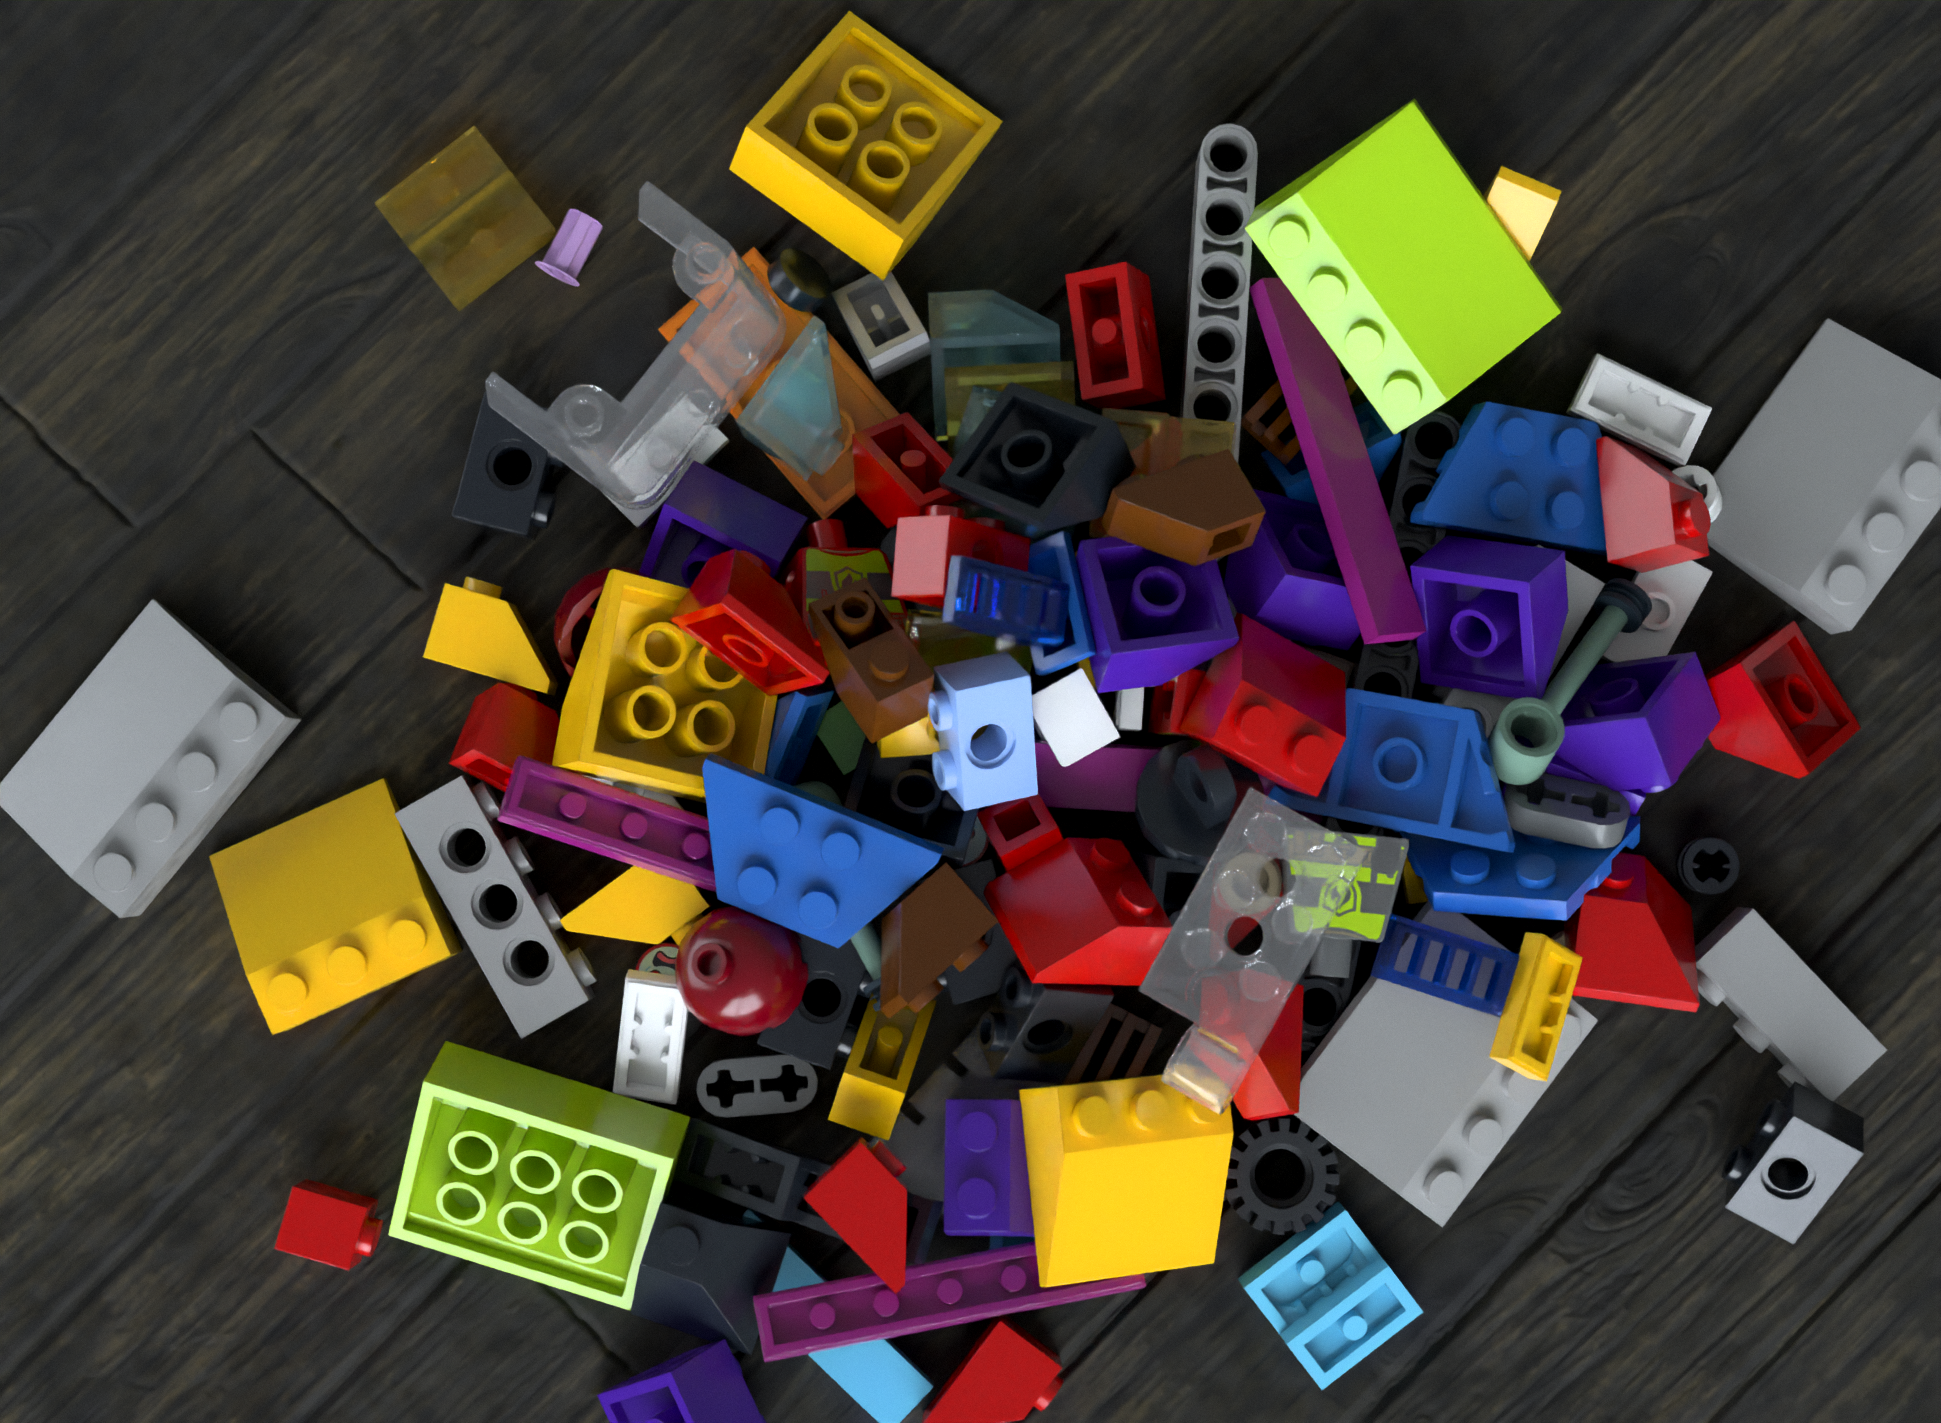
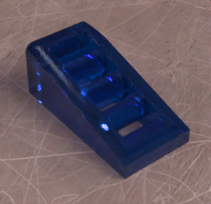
(1010, 603)
(1498, 983)

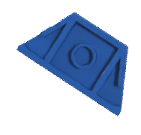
(1520, 480)
(1412, 772)
(803, 855)
(1535, 881)

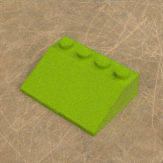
(1402, 266)
(535, 1174)

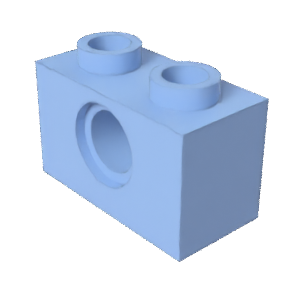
(1001, 760)

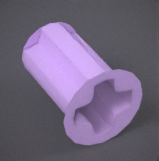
(571, 247)

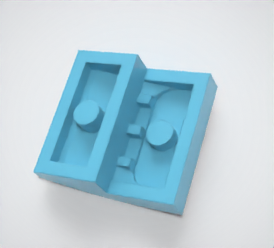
(1330, 1295)

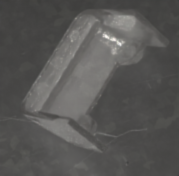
(649, 438)

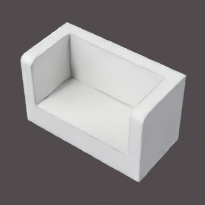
(1072, 718)

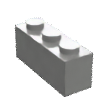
(1783, 1005)

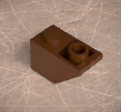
(1189, 511)
(871, 660)
(925, 935)

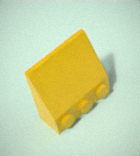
(863, 144)
(655, 699)
(331, 907)
(1123, 1178)

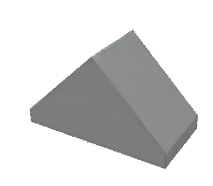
(882, 324)

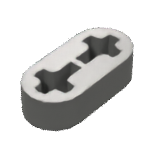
(1568, 811)
(759, 1100)

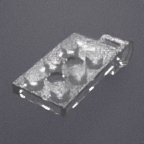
(1236, 995)

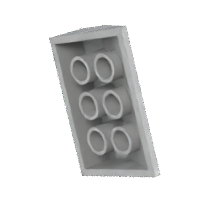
(1833, 477)
(144, 760)
(1412, 1080)

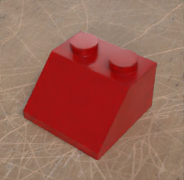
(1272, 708)
(1080, 914)

